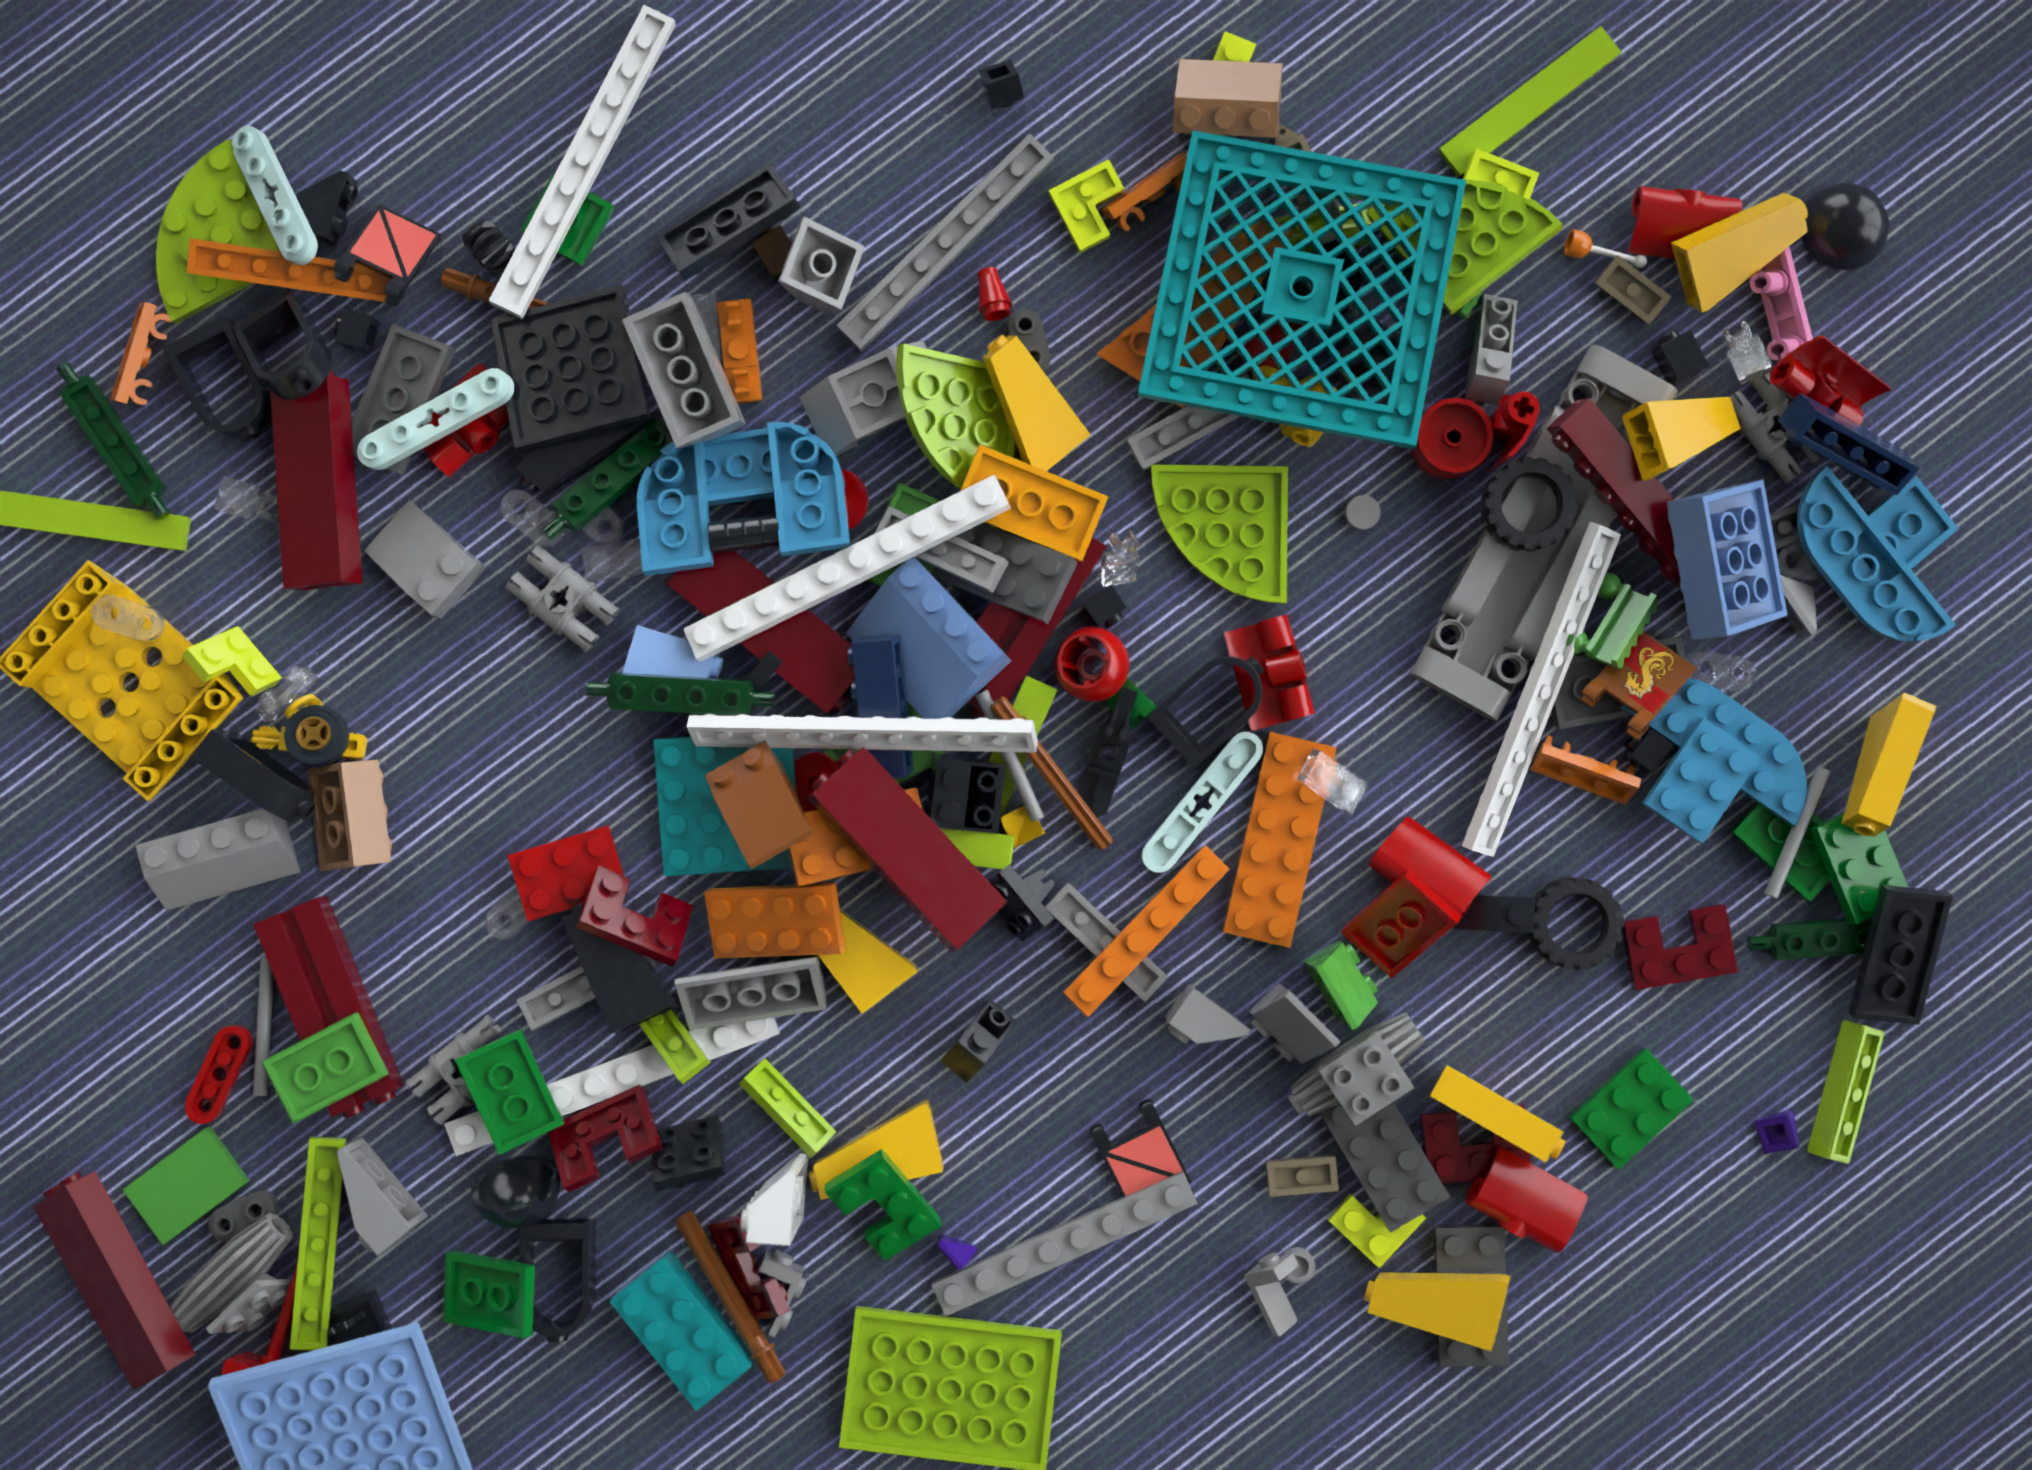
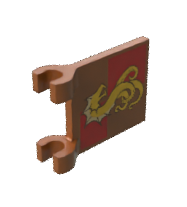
(1643, 684)

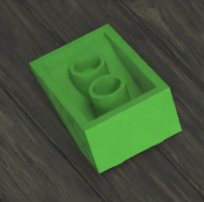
(1342, 984)

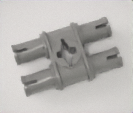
(1756, 427)
(545, 602)
(445, 1067)

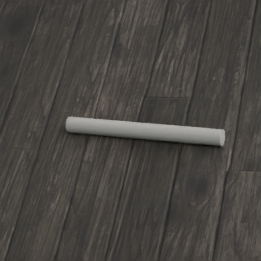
(1013, 765)
(1796, 833)
(263, 1030)

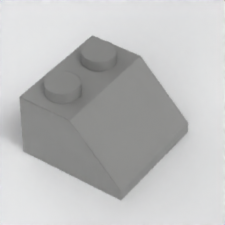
(820, 266)
(1201, 1019)

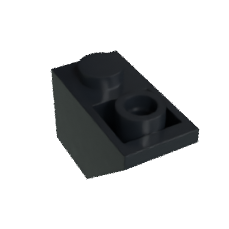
(327, 205)
(978, 1041)

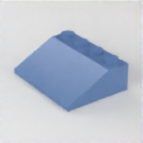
(1727, 560)
(941, 644)

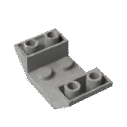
(856, 401)

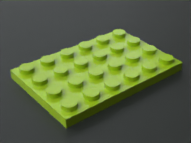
(950, 1388)

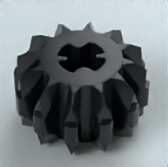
(488, 247)

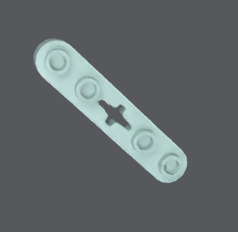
(286, 216)
(457, 409)
(1224, 776)

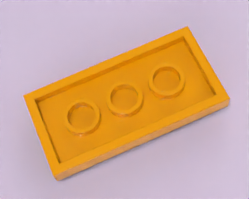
(1042, 504)

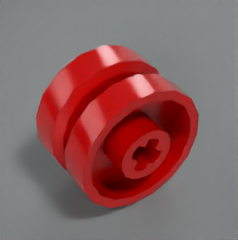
(1471, 433)

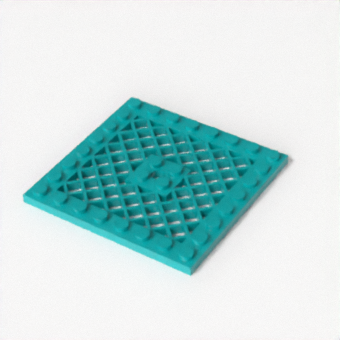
(1308, 173)

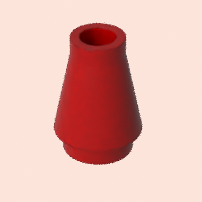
(993, 298)

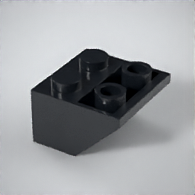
(965, 793)

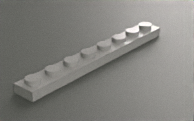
(945, 242)
(1063, 1243)

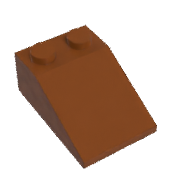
(759, 804)

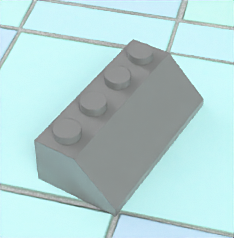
(684, 371)
(218, 858)
(752, 992)

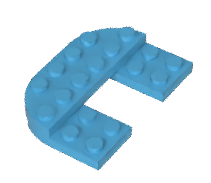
(740, 467)

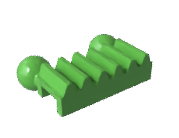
(1620, 625)

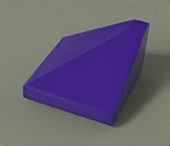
(1778, 1132)
(956, 1250)

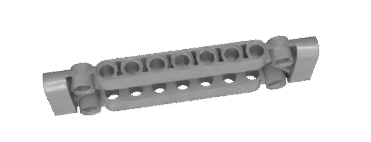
(1509, 595)

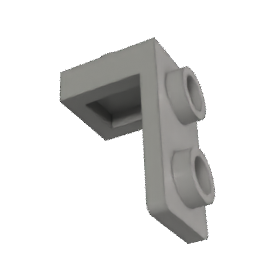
(782, 1268)
(1269, 1293)

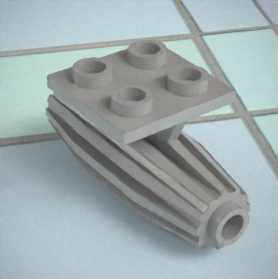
(1361, 1072)
(236, 1281)

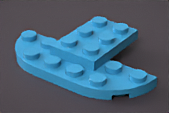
(1873, 554)
(1718, 755)

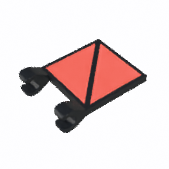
(390, 247)
(1142, 1156)

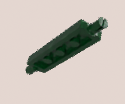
(113, 440)
(609, 479)
(680, 694)
(1813, 939)

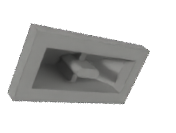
(1800, 606)

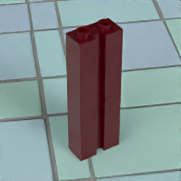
(317, 488)
(1025, 637)
(810, 650)
(906, 848)
(324, 986)
(113, 1278)

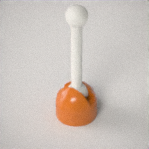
(1580, 244)

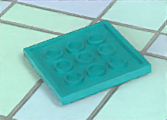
(691, 824)

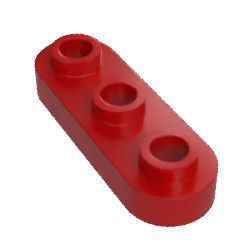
(208, 1084)

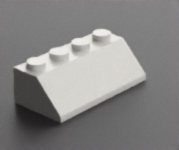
(778, 1206)

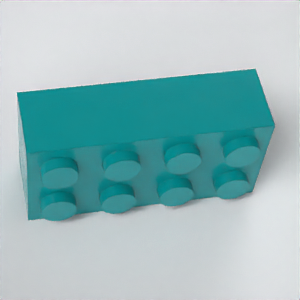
(682, 1330)

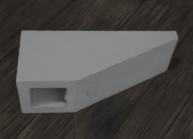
(1492, 350)

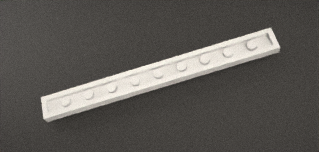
(582, 162)
(847, 568)
(1541, 689)
(872, 733)
(618, 1076)

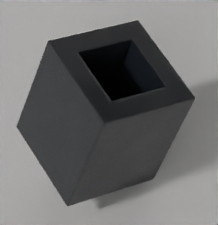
(1679, 357)

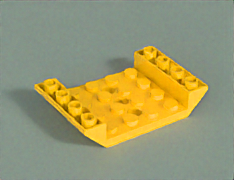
(82, 665)

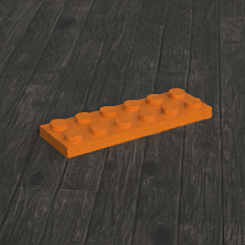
(1276, 845)

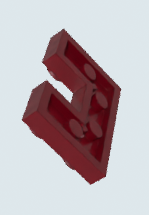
(652, 937)
(1707, 957)
(621, 1115)
(1459, 1161)
(764, 1297)

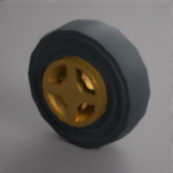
(306, 727)

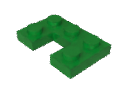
(908, 1212)

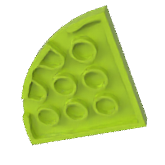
(209, 206)
(1491, 237)
(950, 409)
(1228, 524)

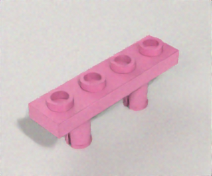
(1782, 305)

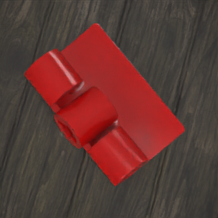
(1673, 214)
(1828, 377)
(1513, 423)
(474, 438)
(1285, 675)
(1433, 862)
(1528, 1200)

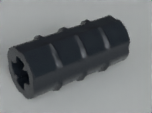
(743, 534)

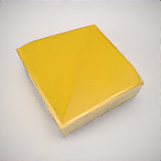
(1019, 825)

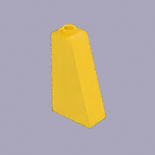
(1735, 248)
(1034, 409)
(1677, 430)
(1886, 763)
(868, 965)
(1498, 1114)
(905, 1138)
(1442, 1303)

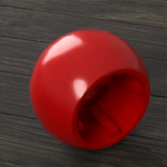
(1072, 660)

